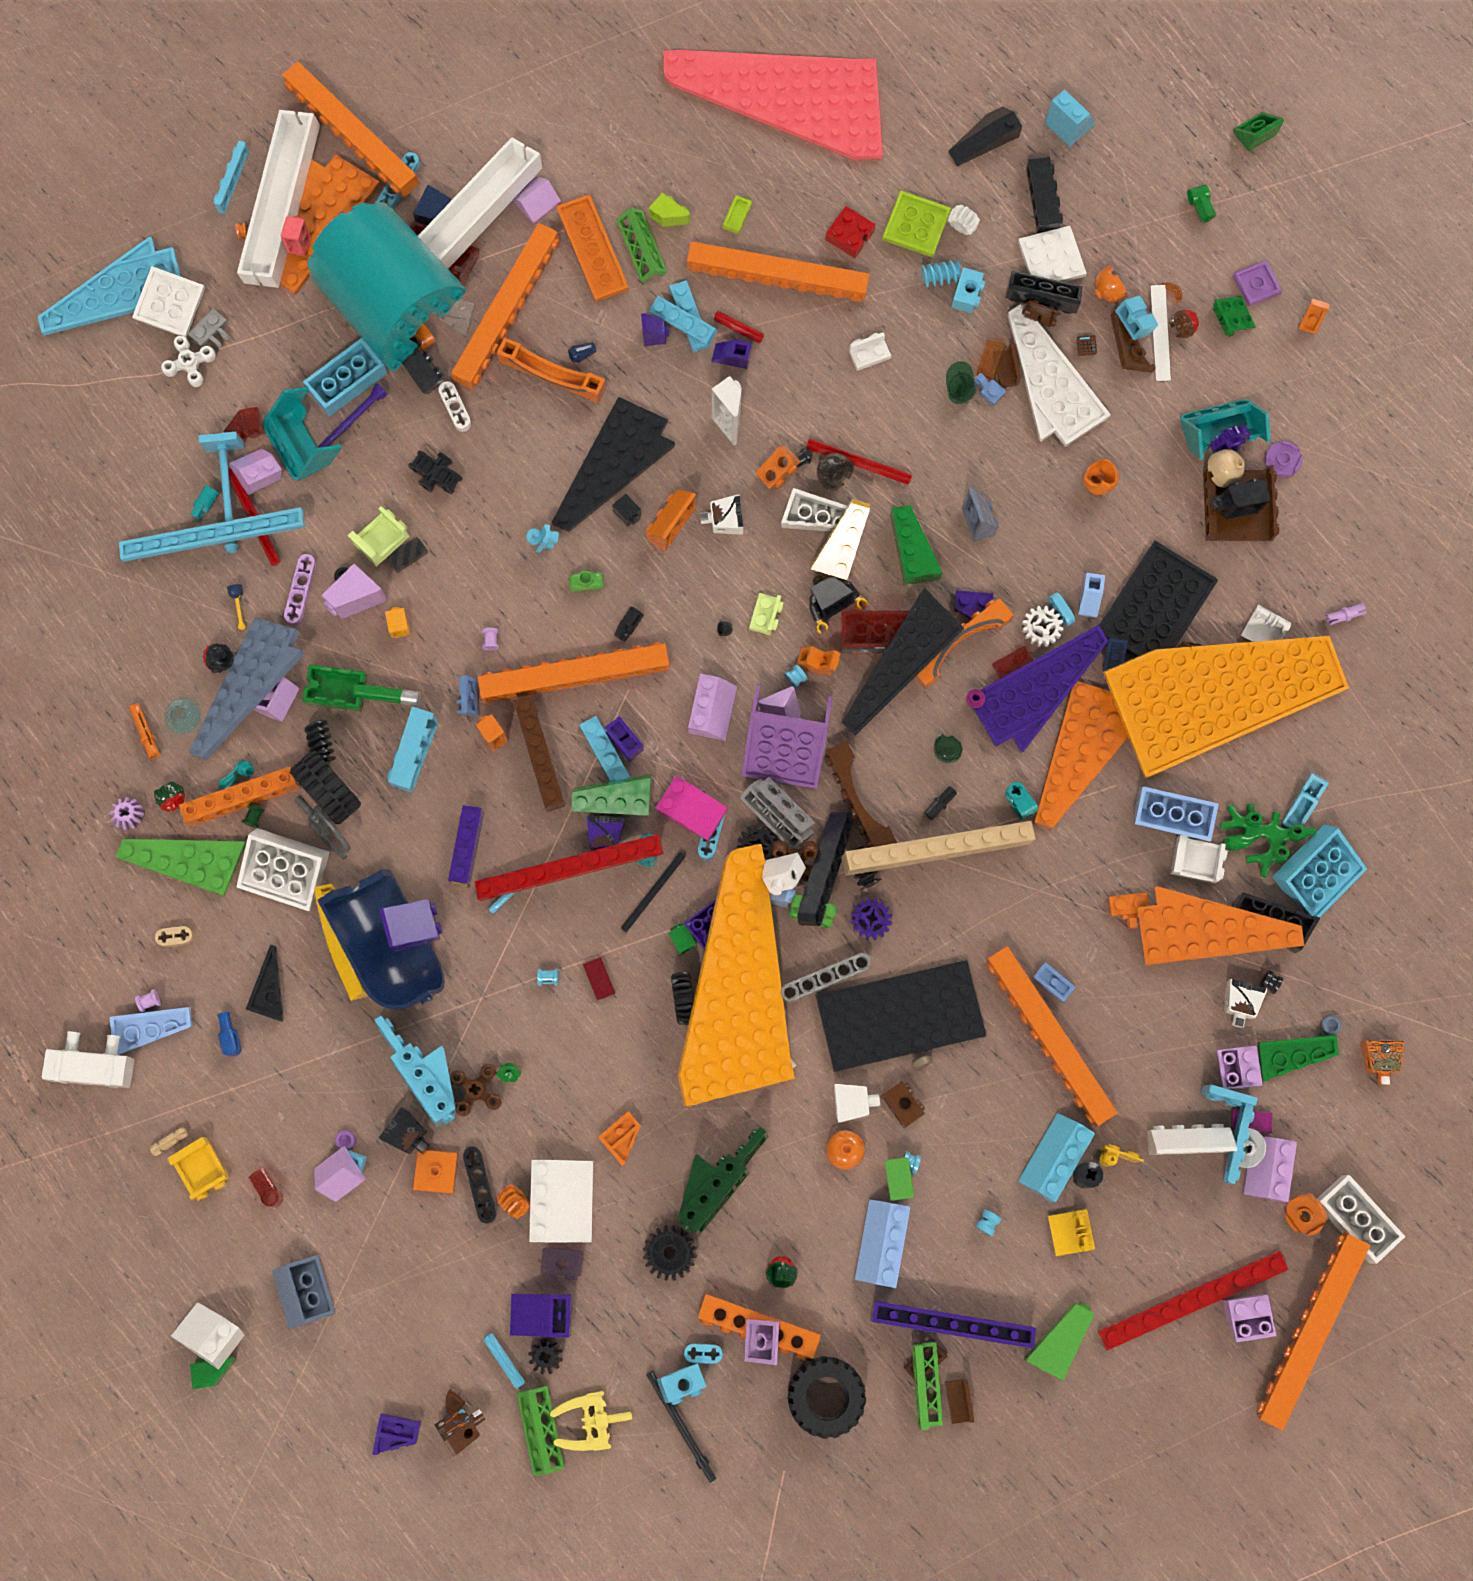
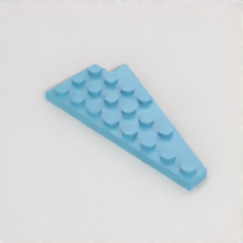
(111, 291)

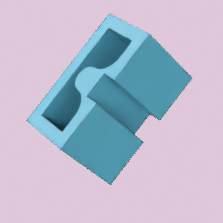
(1135, 319)

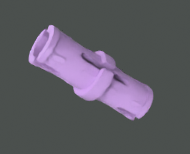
(1346, 614)

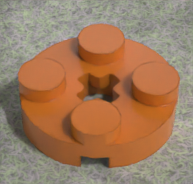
(1303, 1224)

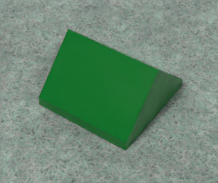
(1258, 130)

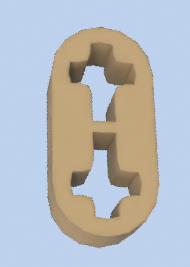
(175, 941)

